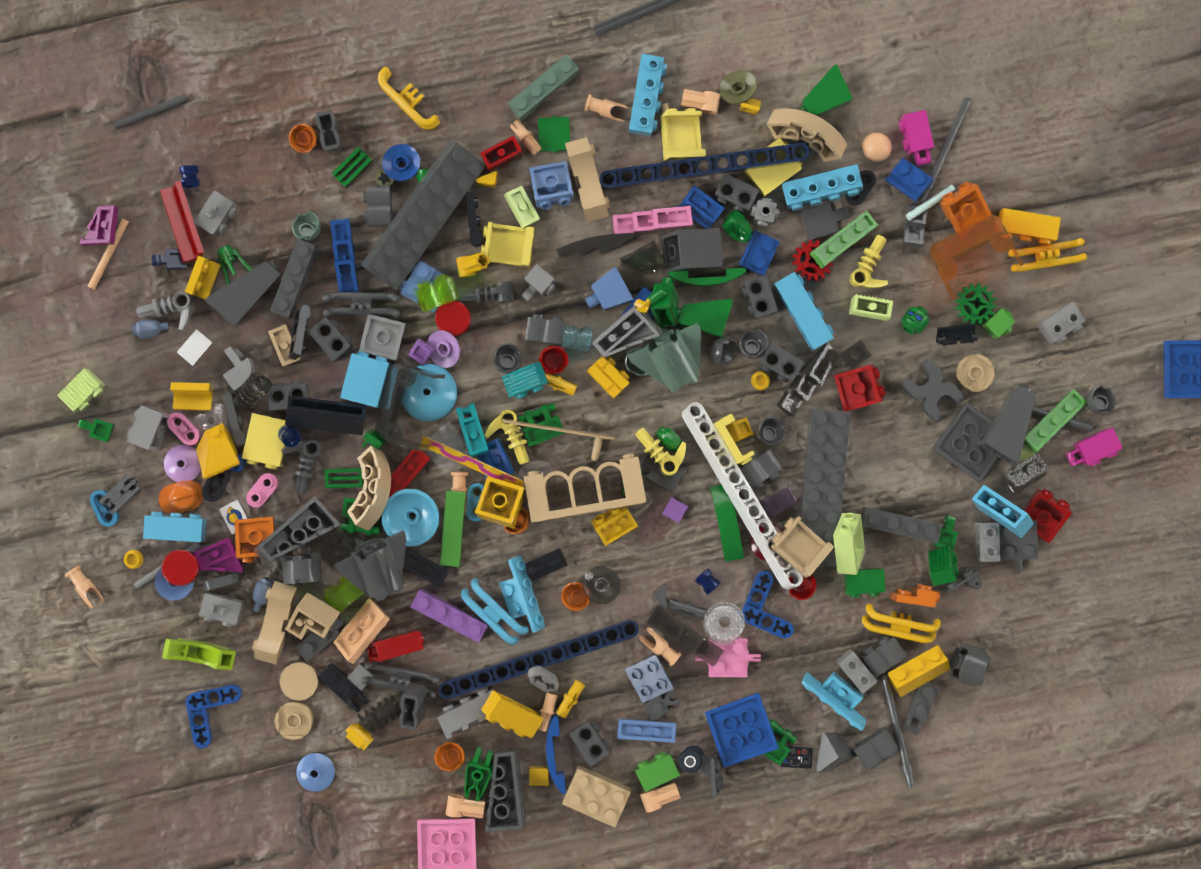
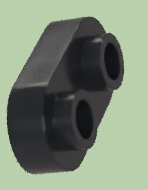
(866, 188)
(218, 484)

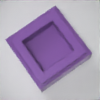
(421, 352)
(675, 510)

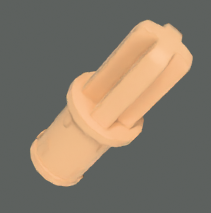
(525, 137)
(547, 710)

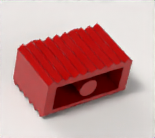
(501, 153)

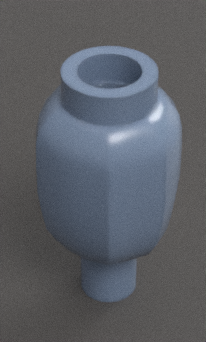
(148, 328)
(259, 593)

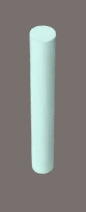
(929, 203)

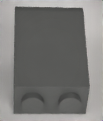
(692, 250)

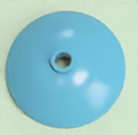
(440, 400)
(397, 516)

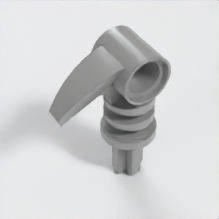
(158, 307)

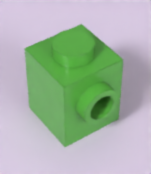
(999, 323)

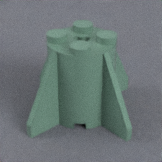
(671, 357)

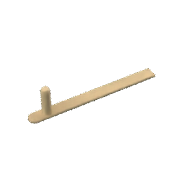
(598, 437)

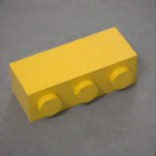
(1030, 226)
(919, 671)
(511, 715)

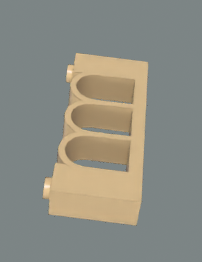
(538, 499)

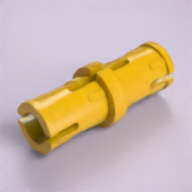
(558, 383)
(570, 698)

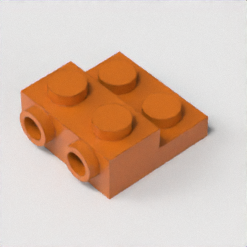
(964, 206)
(250, 534)
(918, 595)

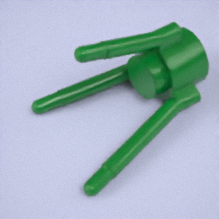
(227, 257)

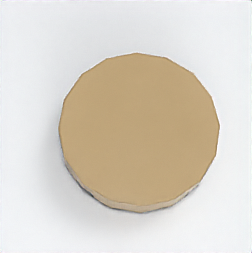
(975, 373)
(299, 681)
(294, 720)

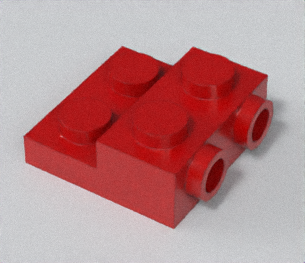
(859, 387)
(1048, 512)

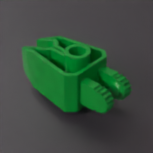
(478, 773)

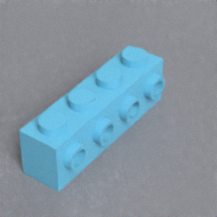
(646, 95)
(822, 187)
(803, 311)

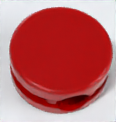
(453, 318)
(180, 568)

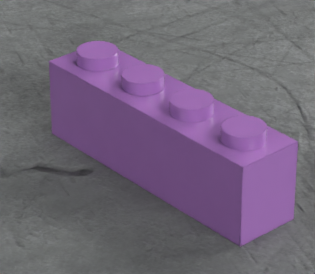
(449, 615)

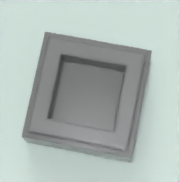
(357, 674)

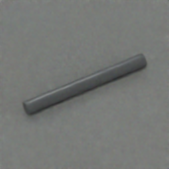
(151, 111)
(1072, 422)

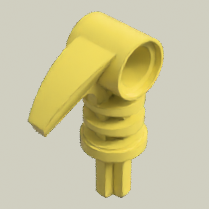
(865, 266)
(513, 433)
(659, 455)

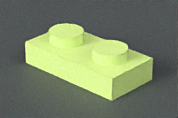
(522, 207)

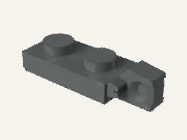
(314, 643)

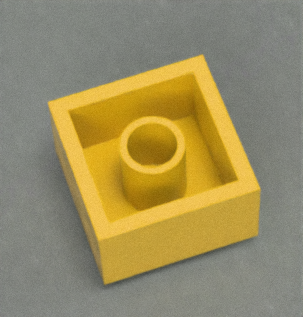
(500, 502)

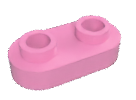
(184, 429)
(262, 490)

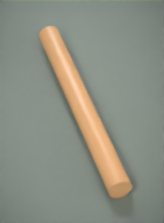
(107, 255)

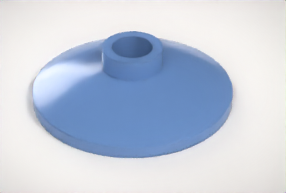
(169, 590)
(319, 763)

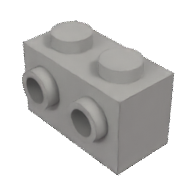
(1061, 322)

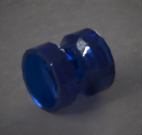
(189, 176)
(292, 437)
(707, 581)

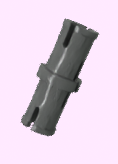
(687, 608)

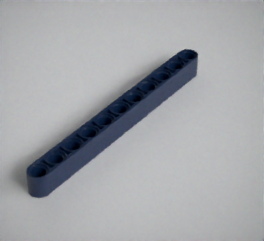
(713, 169)
(528, 658)

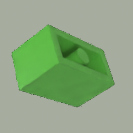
(656, 771)

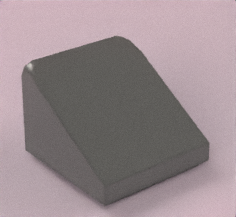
(660, 594)

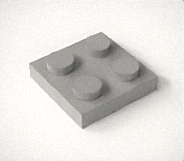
(382, 337)

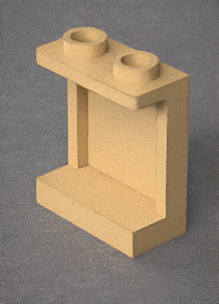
(801, 546)

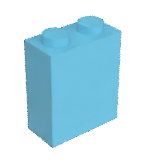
(365, 379)

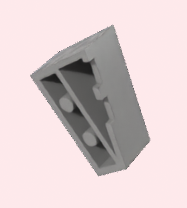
(627, 331)
(463, 714)

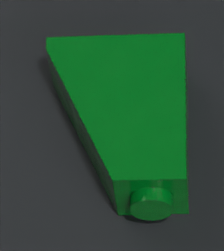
(828, 94)
(709, 315)

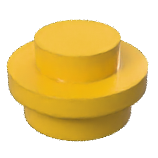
(760, 380)
(133, 559)

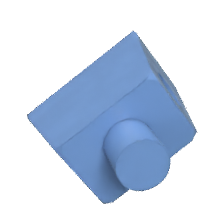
(609, 291)

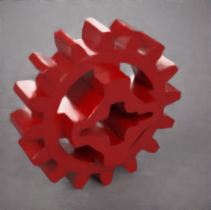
(806, 265)

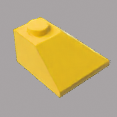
(216, 451)

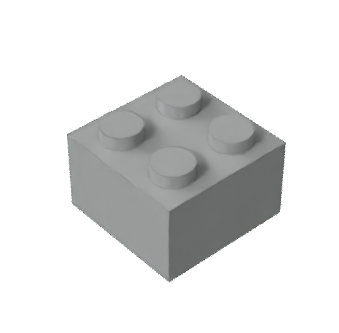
(148, 428)

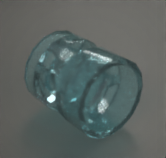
(577, 338)

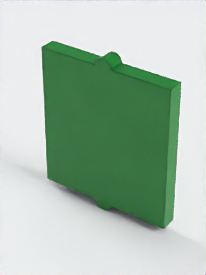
(553, 133)

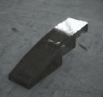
(603, 243)
(810, 376)
(685, 636)

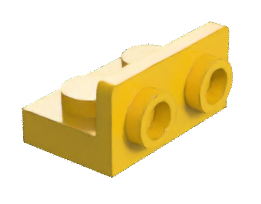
(202, 277)
(613, 524)

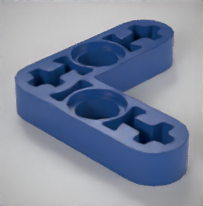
(757, 607)
(201, 709)

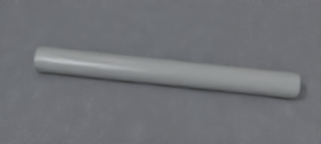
(150, 576)

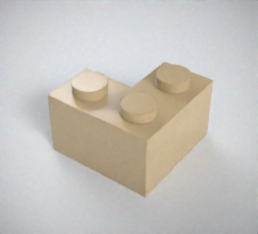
(312, 615)

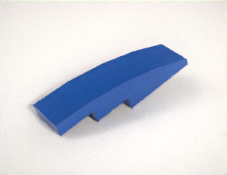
(344, 255)

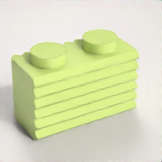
(871, 307)
(81, 390)

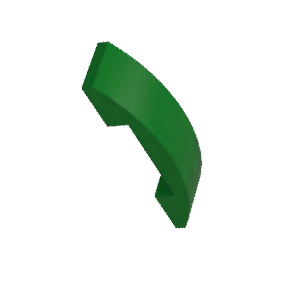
(730, 275)
(727, 524)

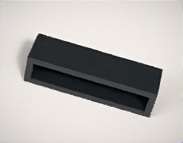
(325, 415)

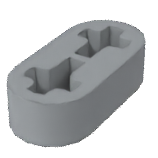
(539, 676)

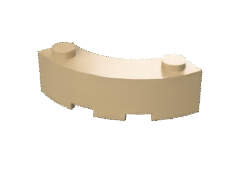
(803, 125)
(586, 179)
(375, 491)
(276, 619)

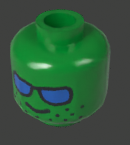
(915, 320)

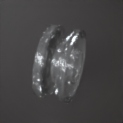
(730, 613)

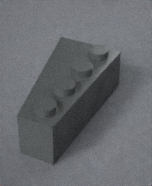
(300, 529)
(506, 795)

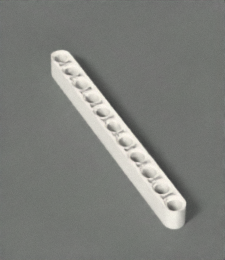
(733, 489)

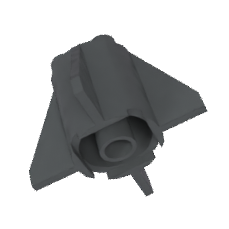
(376, 566)

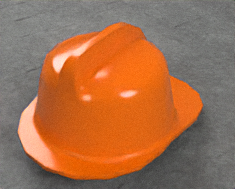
(180, 497)

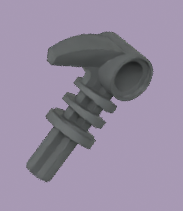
(502, 292)
(306, 466)

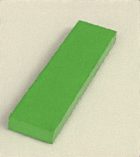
(844, 239)
(1054, 421)
(453, 528)

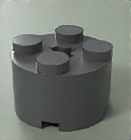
(301, 568)
(969, 664)

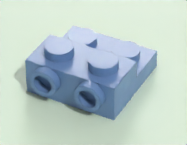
(551, 185)
(420, 273)

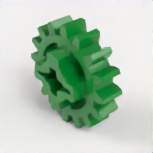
(974, 311)

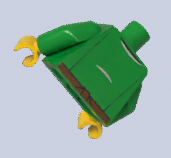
(662, 303)

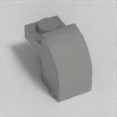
(242, 369)

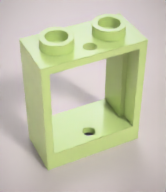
(849, 543)

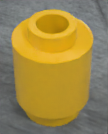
(359, 736)

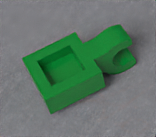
(98, 429)
(947, 535)

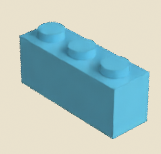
(1002, 511)
(175, 527)

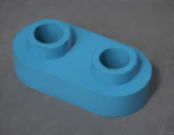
(472, 501)
(100, 511)

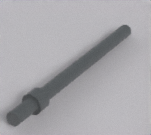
(946, 146)
(906, 767)

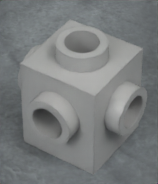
(761, 218)

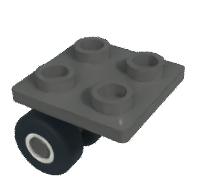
(694, 759)

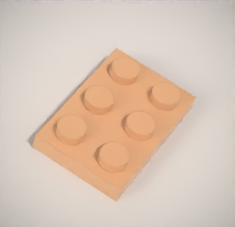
(361, 630)

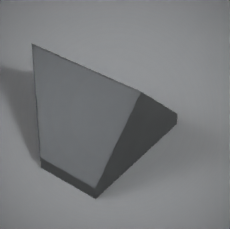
(833, 752)

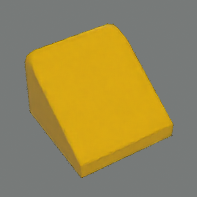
(751, 106)
(488, 180)
(739, 429)
(538, 776)

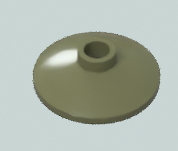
(736, 81)

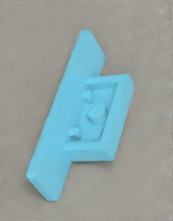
(520, 595)
(838, 695)

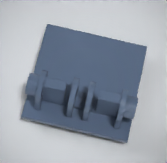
(649, 678)

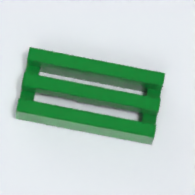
(340, 178)
(327, 478)

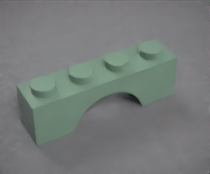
(533, 95)

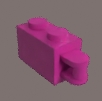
(917, 136)
(1095, 448)

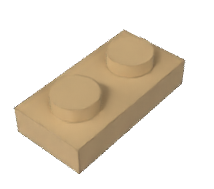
(281, 340)

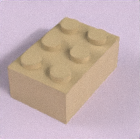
(596, 796)

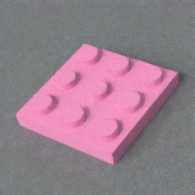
(447, 843)

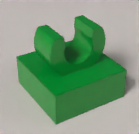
(373, 439)

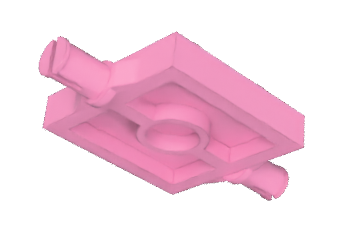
(732, 661)

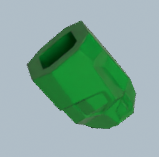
(737, 226)

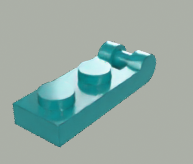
(472, 430)

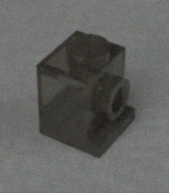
(858, 347)

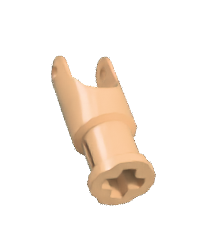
(602, 107)
(459, 483)
(83, 585)
(661, 647)

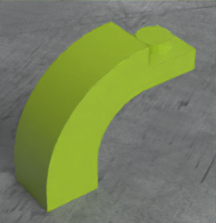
(199, 652)

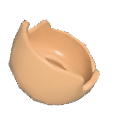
(876, 147)

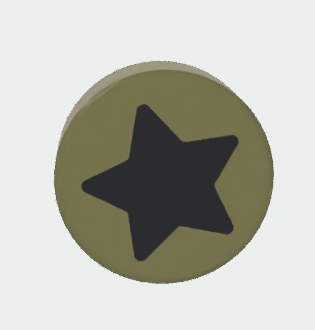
(382, 179)

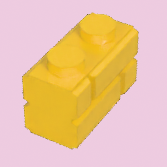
(608, 377)

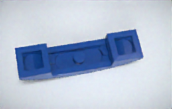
(557, 776)

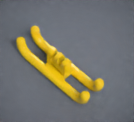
(407, 100)
(1047, 255)
(899, 626)

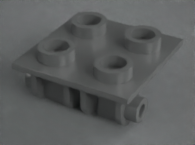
(966, 576)

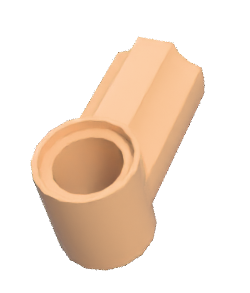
(706, 102)
(659, 796)
(460, 806)

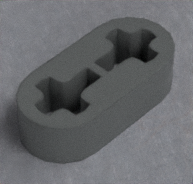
(221, 581)

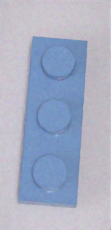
(646, 730)

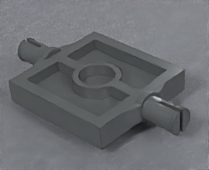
(1017, 548)

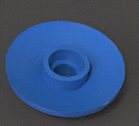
(397, 155)

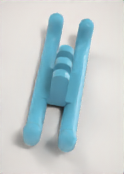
(492, 613)

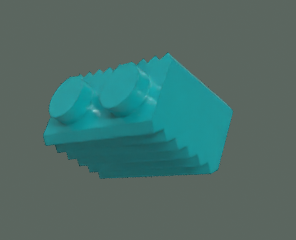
(524, 380)

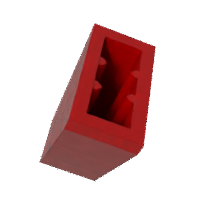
(395, 646)

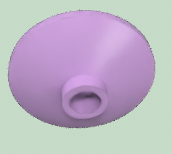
(441, 355)
(191, 463)

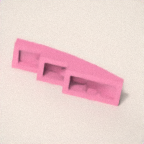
(652, 220)

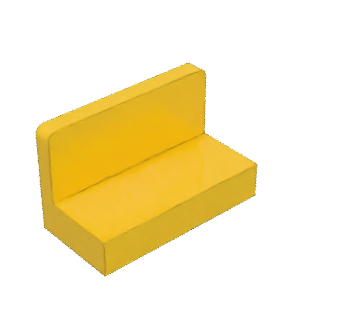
(192, 396)

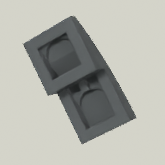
(914, 229)

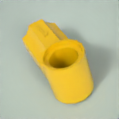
(471, 264)

